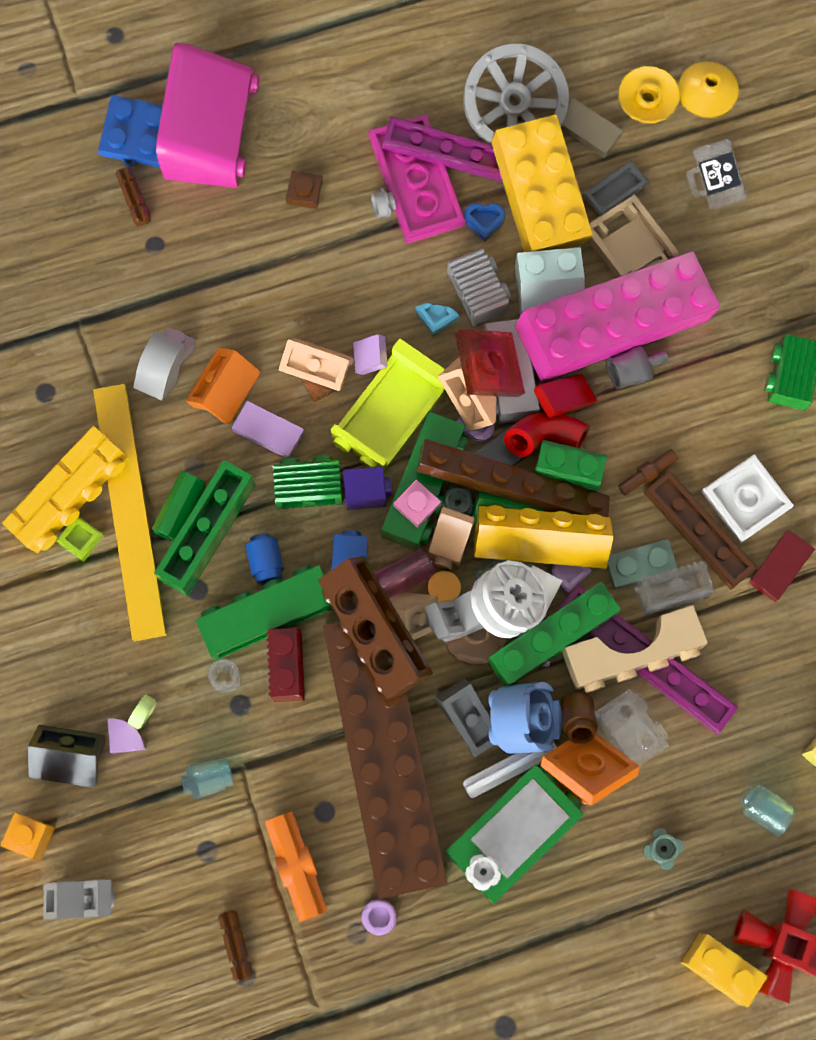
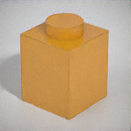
(27, 836)

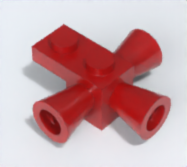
(784, 943)

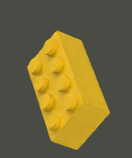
(541, 185)

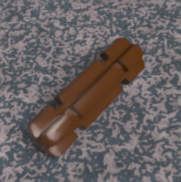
(133, 196)
(235, 946)

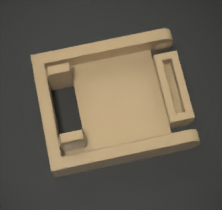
(634, 244)

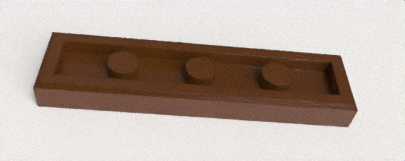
(700, 530)

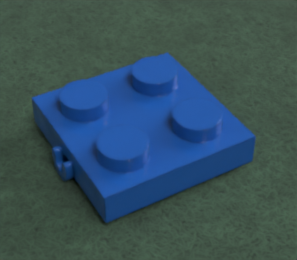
(131, 131)

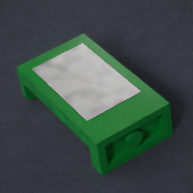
(518, 829)

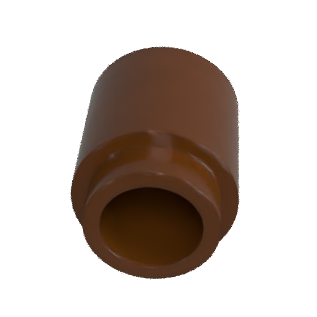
(579, 717)

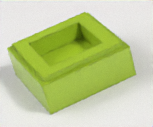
(80, 538)

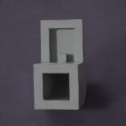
(161, 362)
(453, 618)
(78, 899)

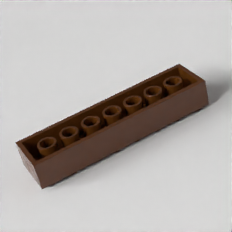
(385, 774)

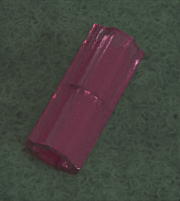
(405, 573)

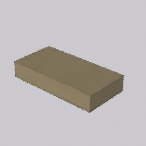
(590, 128)

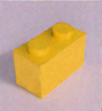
(724, 969)

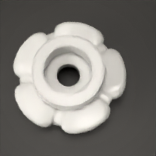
(473, 872)

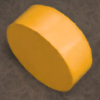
(444, 585)

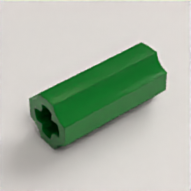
(178, 505)

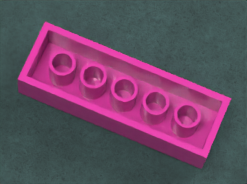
(616, 316)

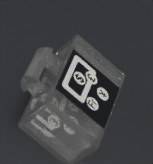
(717, 174)

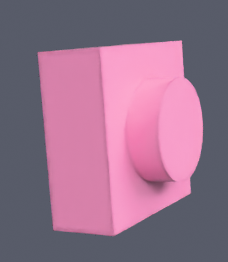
(417, 503)

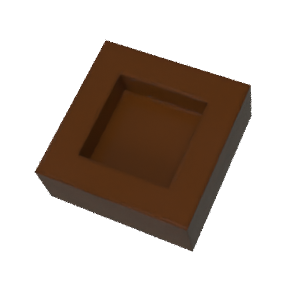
(304, 189)

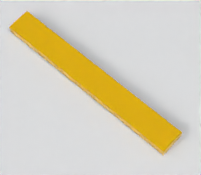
(131, 518)

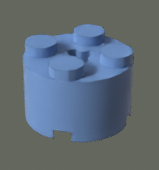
(524, 718)

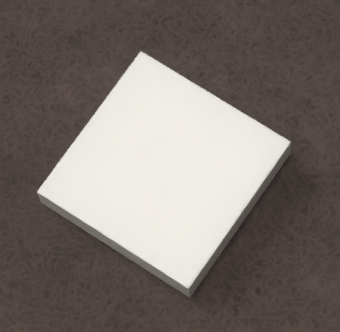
(747, 498)

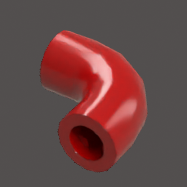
(534, 428)

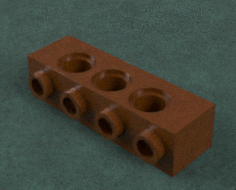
(391, 634)

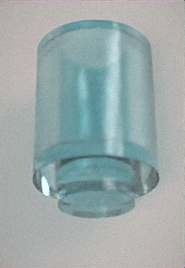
(768, 809)

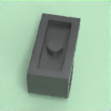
(467, 715)

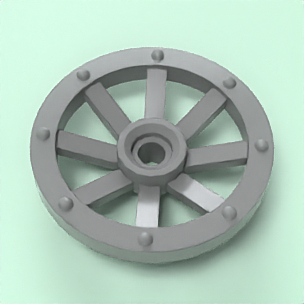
(515, 89)

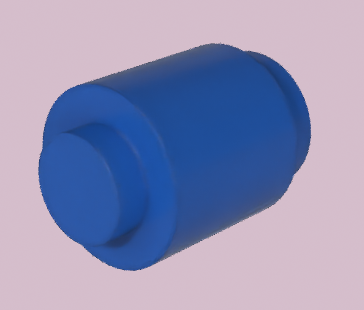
(264, 558)

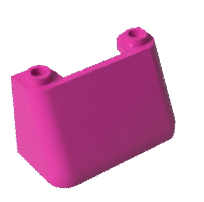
(204, 117)

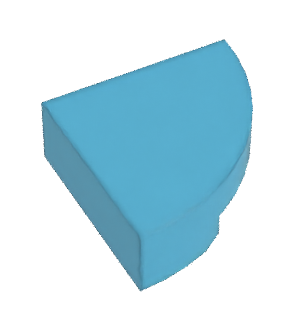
(436, 316)

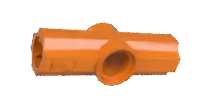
(296, 866)

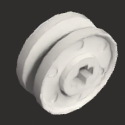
(509, 599)

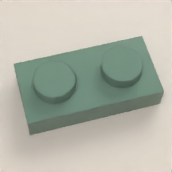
(631, 565)

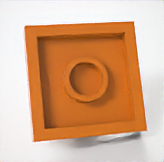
(590, 768)

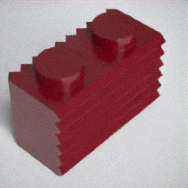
(285, 665)

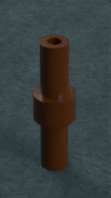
(647, 472)

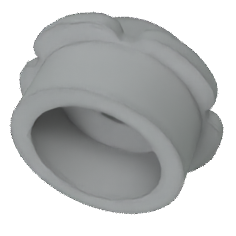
(383, 203)

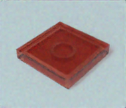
(489, 363)

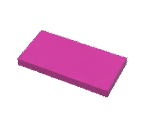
(420, 189)

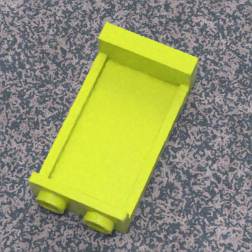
(390, 408)

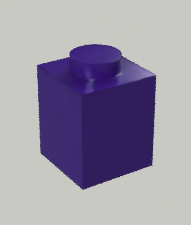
(366, 488)

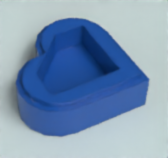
(484, 219)

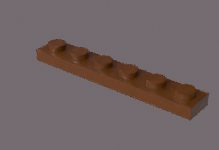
(508, 481)

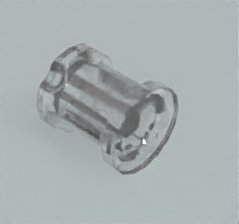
(224, 665)

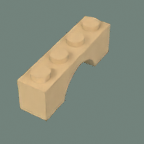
(675, 636)

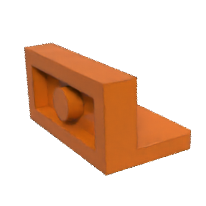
(223, 384)

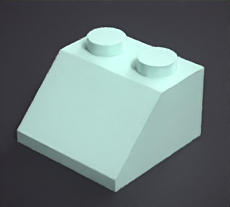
(548, 276)

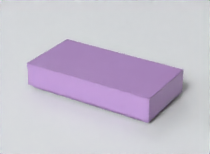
(268, 430)

